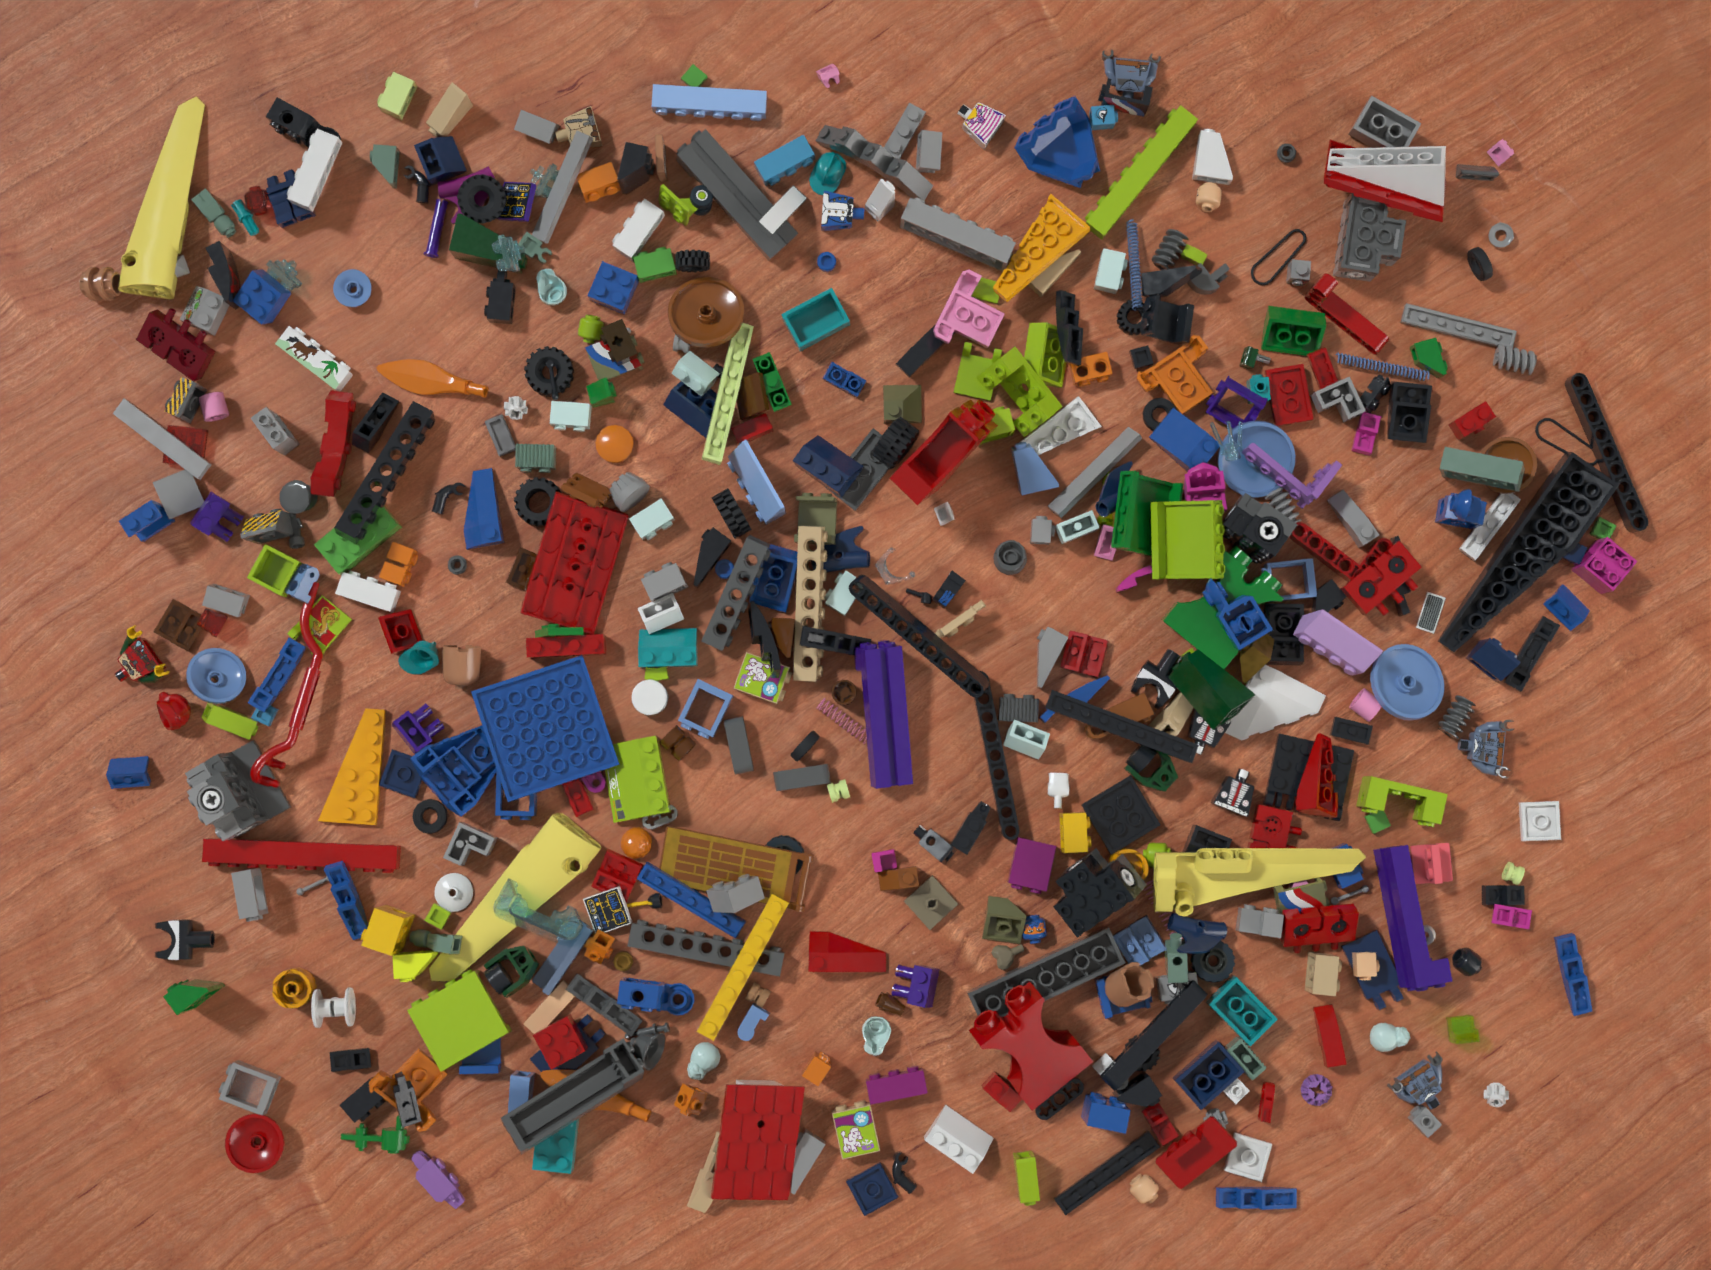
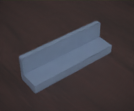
(560, 960)

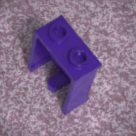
(1224, 415)

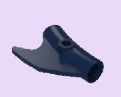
(1108, 496)
(845, 552)
(1198, 934)

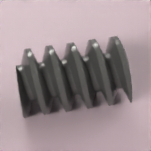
(1168, 249)
(1456, 716)

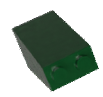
(474, 244)
(1210, 688)

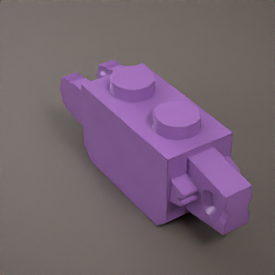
(437, 1179)

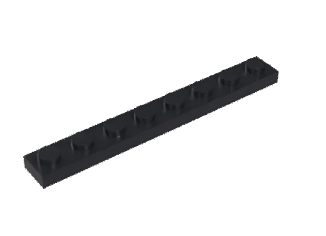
(1121, 726)

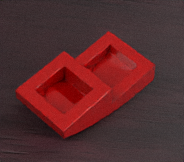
(1160, 1124)

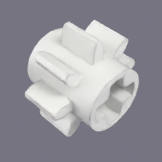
(515, 408)
(1496, 1095)

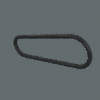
(1286, 262)
(1565, 429)

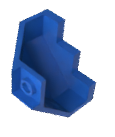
(1061, 145)

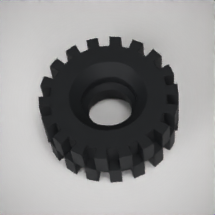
(496, 194)
(538, 362)
(731, 513)

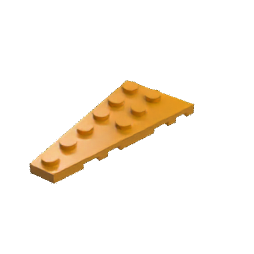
(1042, 245)
(356, 787)

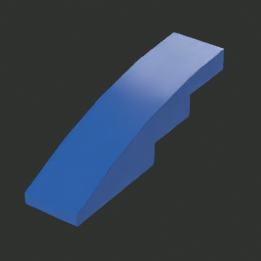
(1082, 693)
(347, 898)
(1573, 974)
(1256, 1197)

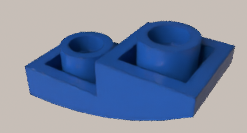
(844, 379)

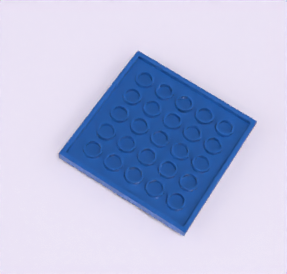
(545, 728)

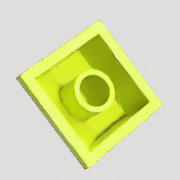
(411, 964)

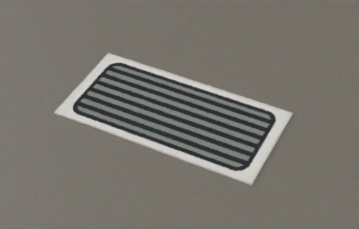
(1430, 612)

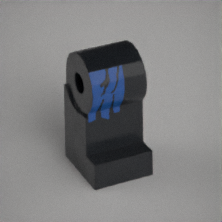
(948, 589)

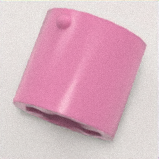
(213, 406)
(1365, 705)

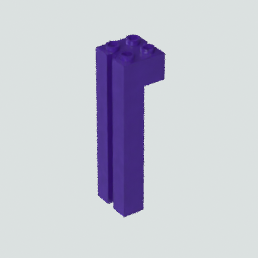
(885, 713)
(1405, 922)

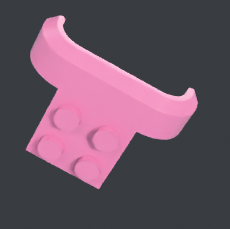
(967, 315)

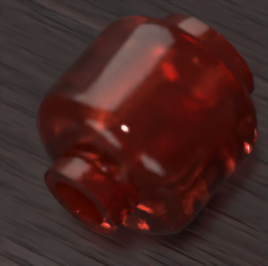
(257, 201)

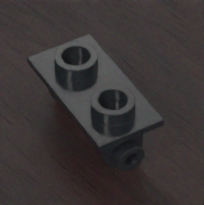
(1379, 388)

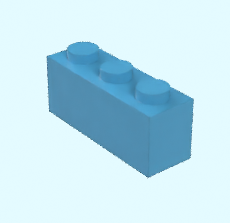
(784, 161)

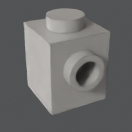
(1298, 272)
(1041, 530)
(1424, 1120)

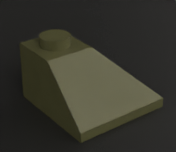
(902, 402)
(1003, 921)

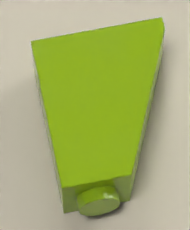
(229, 720)
(1026, 1177)

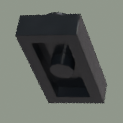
(1351, 730)

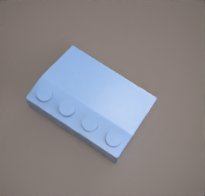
(756, 483)

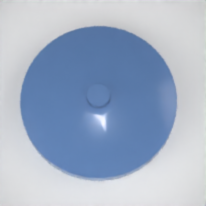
(1246, 476)
(1407, 682)

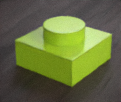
(438, 916)

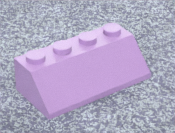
(1336, 642)

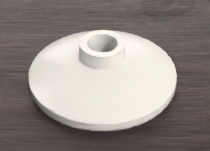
(463, 890)

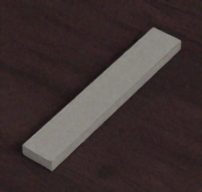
(562, 186)
(1457, 326)
(162, 439)
(1095, 472)

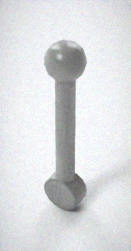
(300, 891)
(1334, 900)

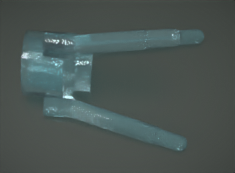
(1231, 449)

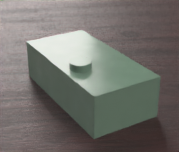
(1482, 469)

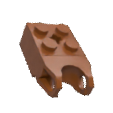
(1135, 708)

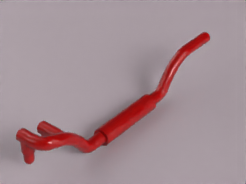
(302, 703)

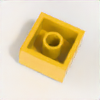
(1074, 832)

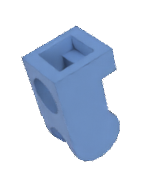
(302, 582)
(747, 1027)

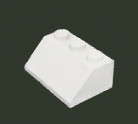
(958, 1139)

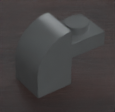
(1206, 283)

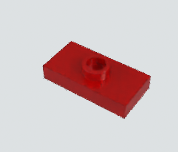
(1322, 368)

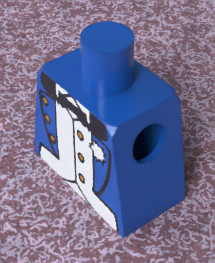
(839, 212)

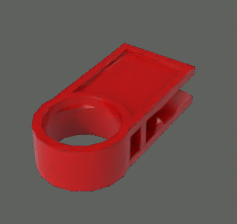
(1266, 1102)

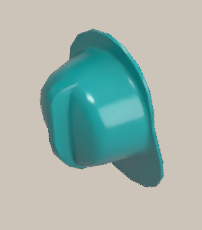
(827, 173)
(419, 658)

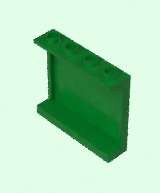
(1133, 510)

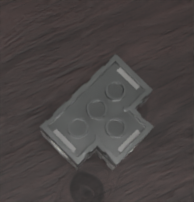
(1367, 239)
(224, 797)

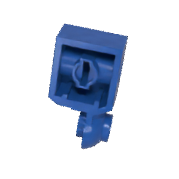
(1461, 510)
(1239, 618)
(656, 996)

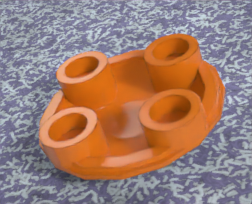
(614, 443)

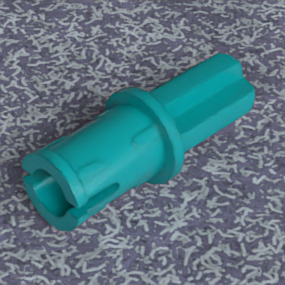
(245, 217)

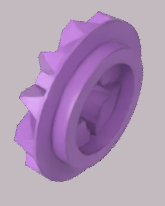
(1313, 1081)

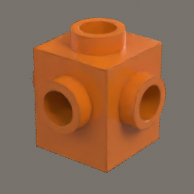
(599, 947)
(690, 1100)

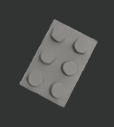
(1383, 126)

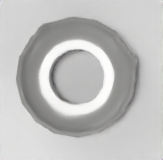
(1504, 227)

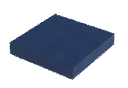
(401, 775)
(872, 1188)

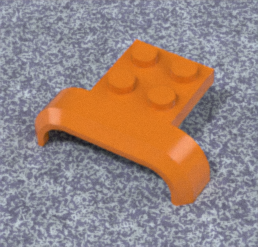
(1178, 376)
(424, 1077)

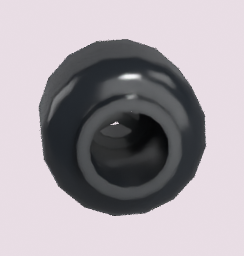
(1467, 961)

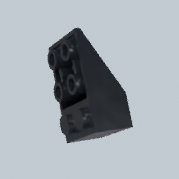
(1204, 838)

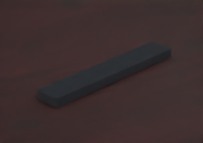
(1106, 1172)

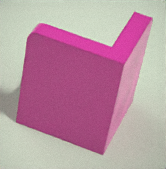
(884, 860)

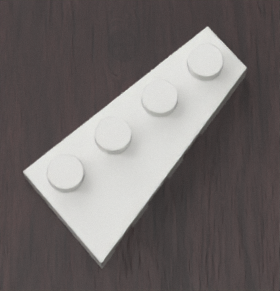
(1062, 427)

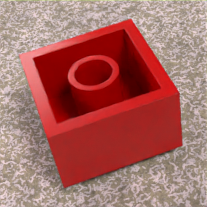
(560, 1041)

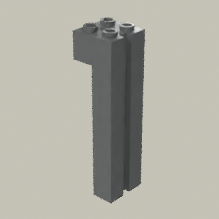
(732, 191)
(574, 1096)

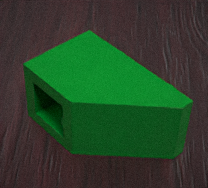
(1429, 358)
(601, 392)

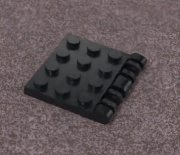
(1289, 765)

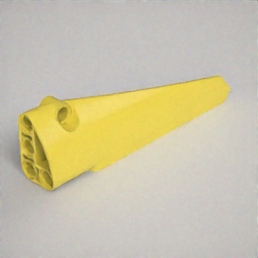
(164, 211)
(540, 872)
(1219, 873)

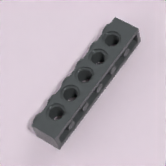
(713, 635)

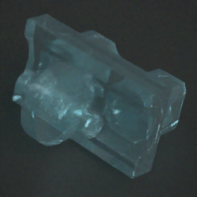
(550, 174)
(510, 252)
(286, 272)

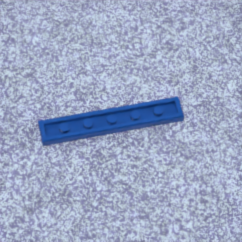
(689, 899)

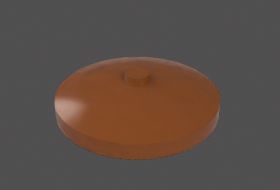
(706, 312)

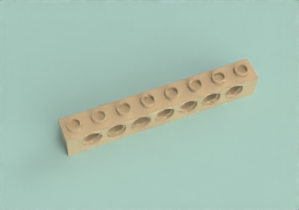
(802, 671)

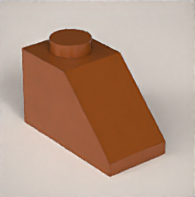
(898, 878)

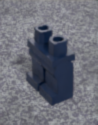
(281, 205)

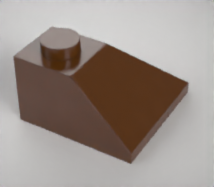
(783, 634)

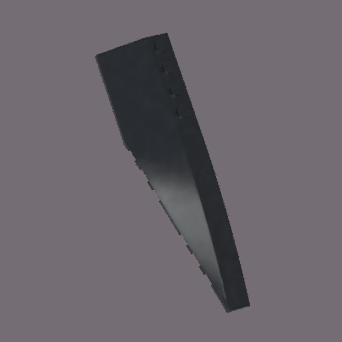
(1536, 542)

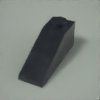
(1167, 281)
(374, 423)
(711, 550)

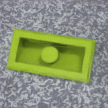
(985, 292)

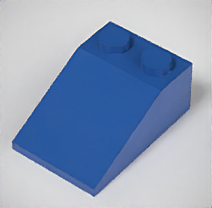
(1184, 440)
(777, 579)

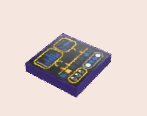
(518, 201)

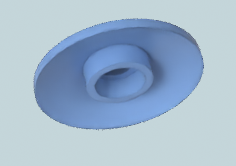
(347, 280)

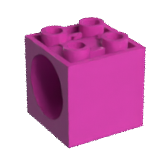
(1604, 565)

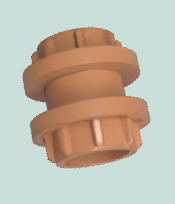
(100, 283)

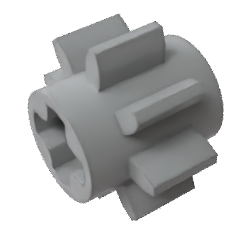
(1221, 1117)

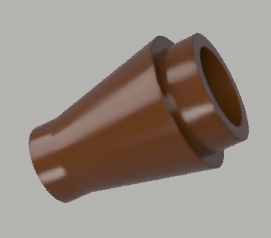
(889, 1004)

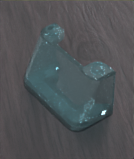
(515, 910)

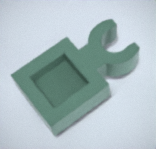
(533, 247)

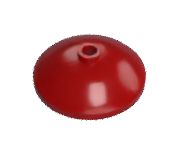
(244, 1150)

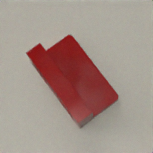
(752, 429)

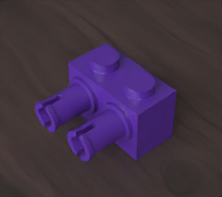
(210, 513)
(412, 733)
(922, 986)

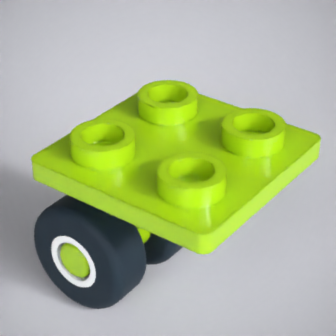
(698, 203)

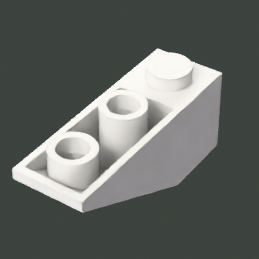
(881, 200)

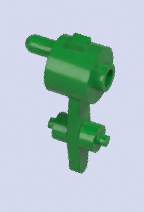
(392, 1138)

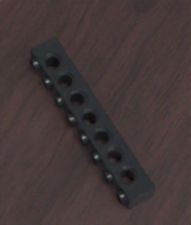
(414, 415)

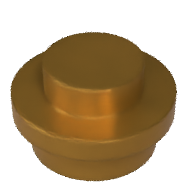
(623, 961)

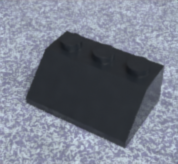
(635, 167)

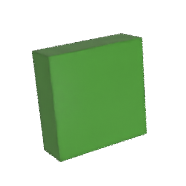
(694, 77)
(1602, 528)
(1377, 821)

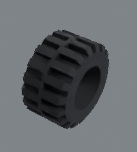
(895, 442)
(526, 492)

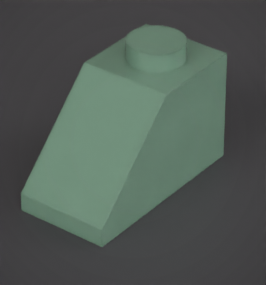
(386, 161)

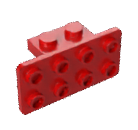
(1196, 1152)

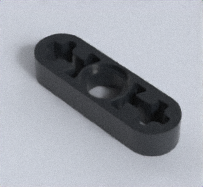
(1073, 1093)

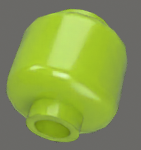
(590, 328)
(1149, 853)

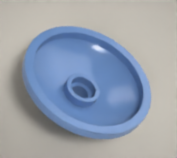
(220, 665)

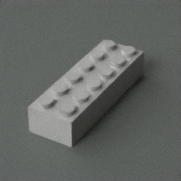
(957, 234)

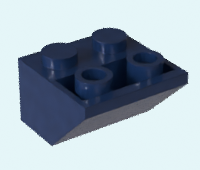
(440, 159)
(1493, 659)

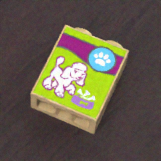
(756, 679)
(855, 1129)

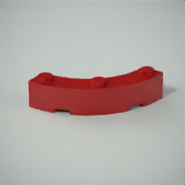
(335, 444)

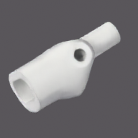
(1058, 788)

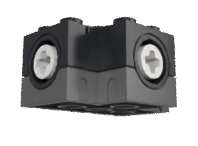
(1257, 528)
(1096, 890)

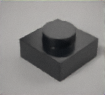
(1141, 357)

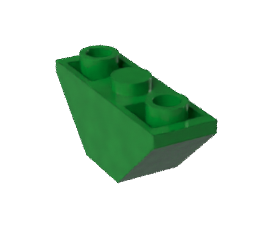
(774, 386)

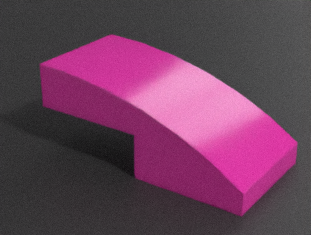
(1366, 433)
(1130, 581)
(1511, 916)

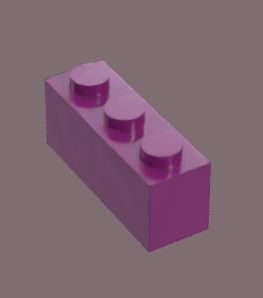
(896, 1085)

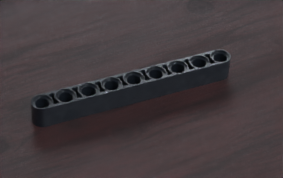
(1607, 442)
(922, 645)
(999, 764)

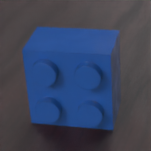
(613, 288)
(262, 296)

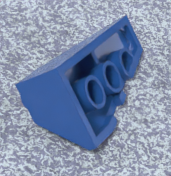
(483, 517)

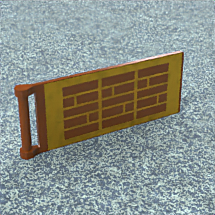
(705, 859)

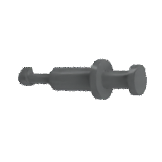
(651, 1030)

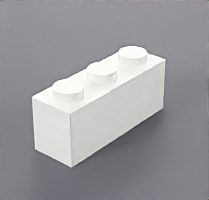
(638, 229)
(368, 591)

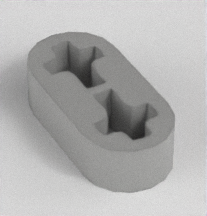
(661, 821)

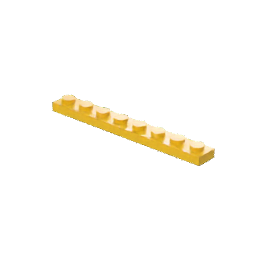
(742, 967)

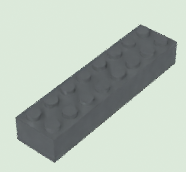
(1052, 972)

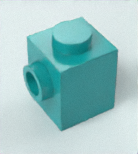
(1259, 385)

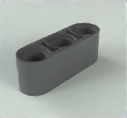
(738, 745)
(802, 777)

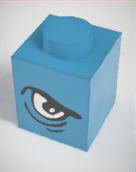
(1103, 117)

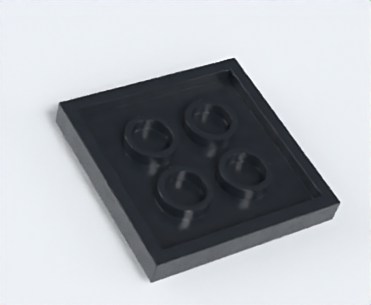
(1120, 814)

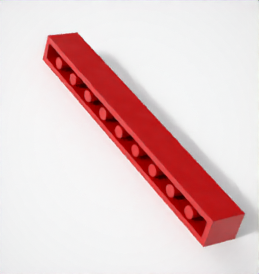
(300, 854)

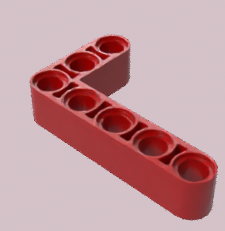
(1345, 316)
(1338, 555)

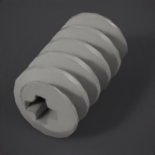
(1515, 358)
(1282, 504)

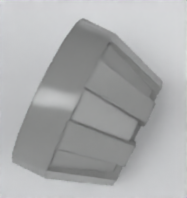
(628, 491)

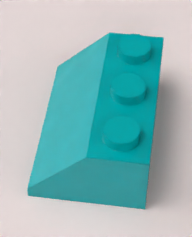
(668, 648)

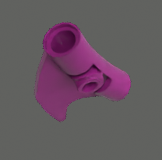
(450, 188)

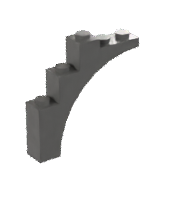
(877, 158)

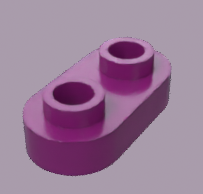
(588, 781)

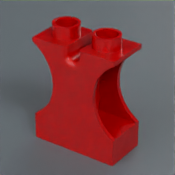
(944, 450)
(1039, 1056)

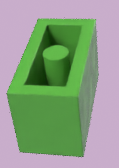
(654, 264)

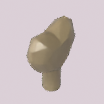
(1005, 955)

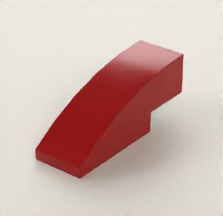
(1329, 1036)

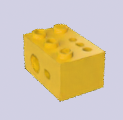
(387, 930)

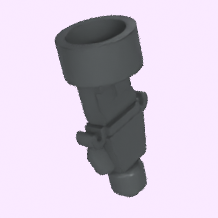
(296, 540)

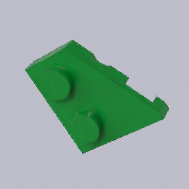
(554, 630)

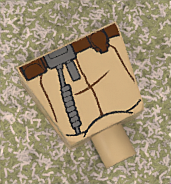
(581, 121)

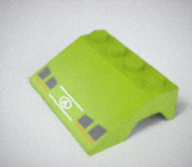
(638, 782)

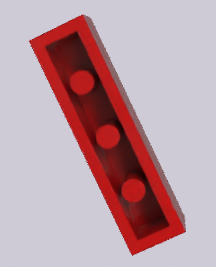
(566, 646)

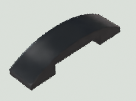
(1531, 652)

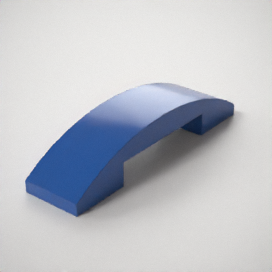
(278, 675)

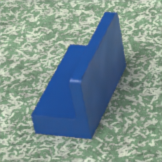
(1567, 607)
(128, 772)

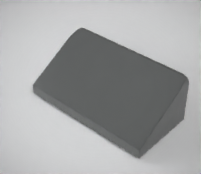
(1476, 172)

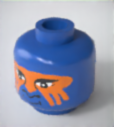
(1034, 929)

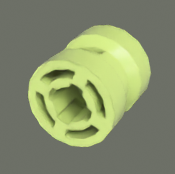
(838, 790)

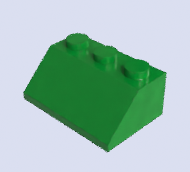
(1292, 330)
(190, 994)

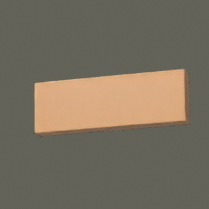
(549, 1008)

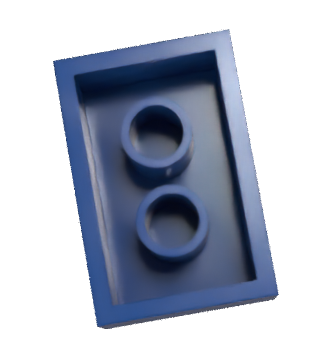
(1105, 1113)

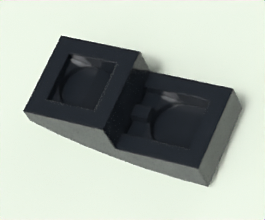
(1503, 895)
(350, 1059)

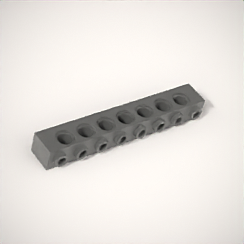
(638, 940)

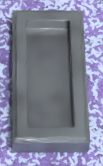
(500, 435)

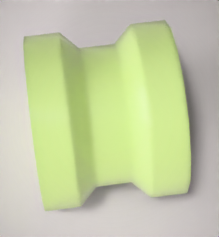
(1513, 873)

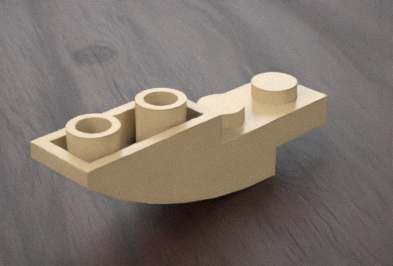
(701, 1193)

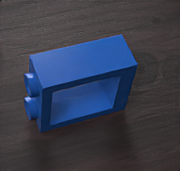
(507, 815)

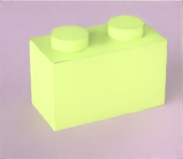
(397, 95)

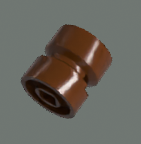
(844, 692)
(678, 743)

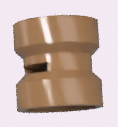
(758, 995)

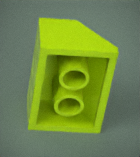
(1045, 354)

